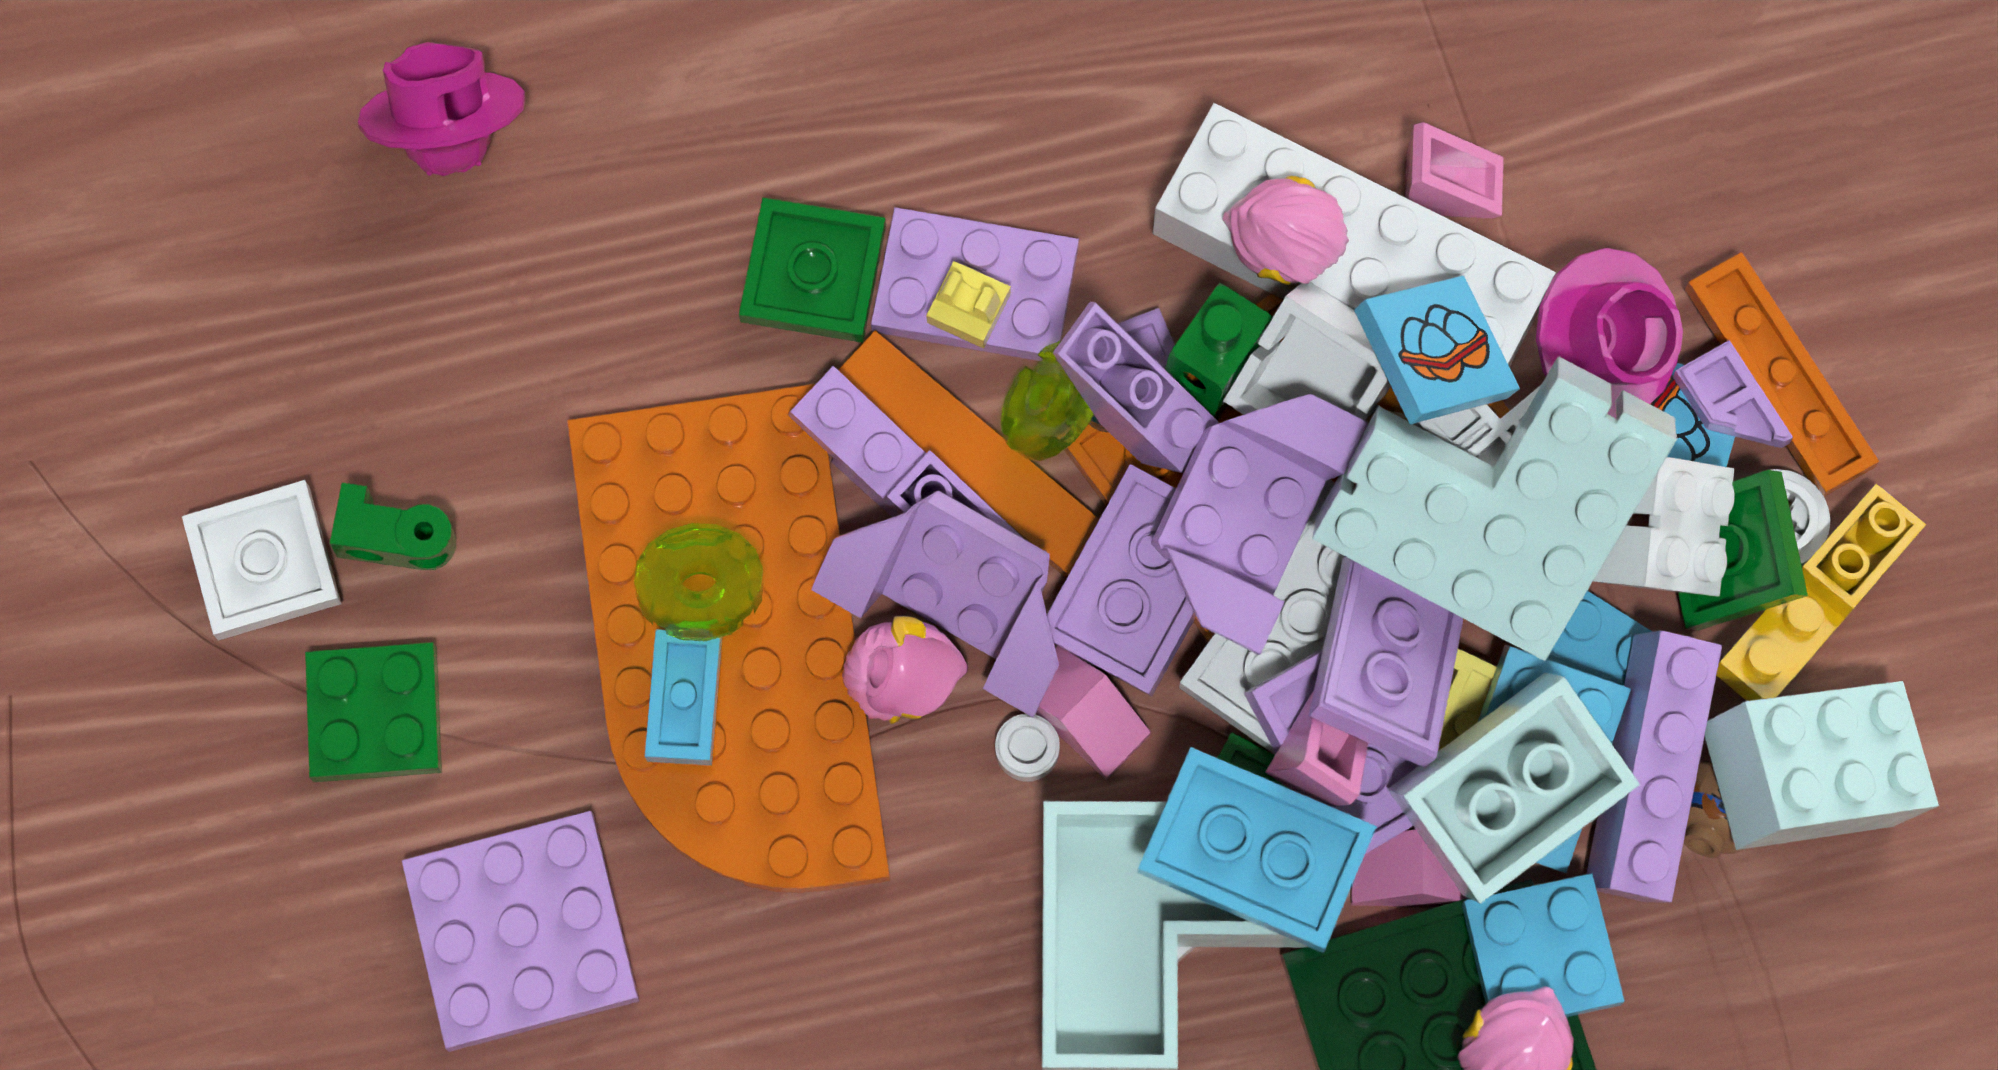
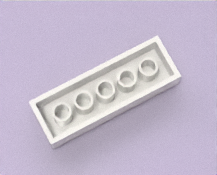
(1389, 236)

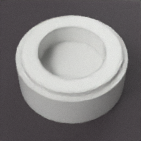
(1027, 747)

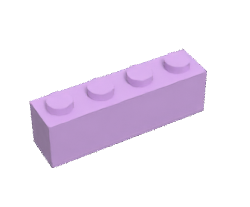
(1661, 742)

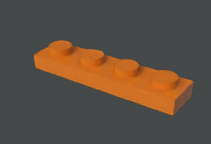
(1822, 431)

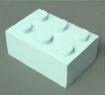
(1819, 764)
(1514, 787)

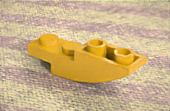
(1835, 584)

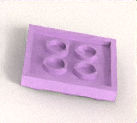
(520, 931)

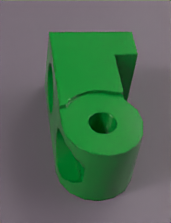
(388, 535)

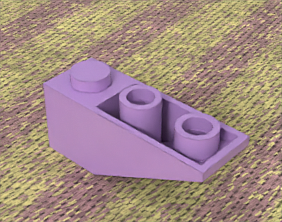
(1131, 392)

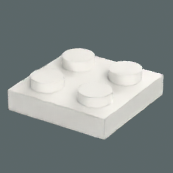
(261, 560)

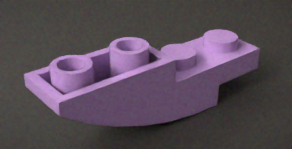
(876, 451)

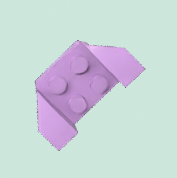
(1247, 508)
(961, 578)

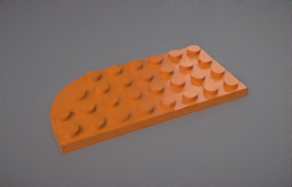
(791, 751)

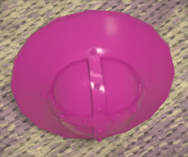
(441, 107)
(1612, 320)

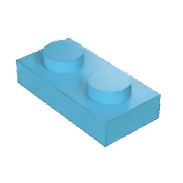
(683, 700)

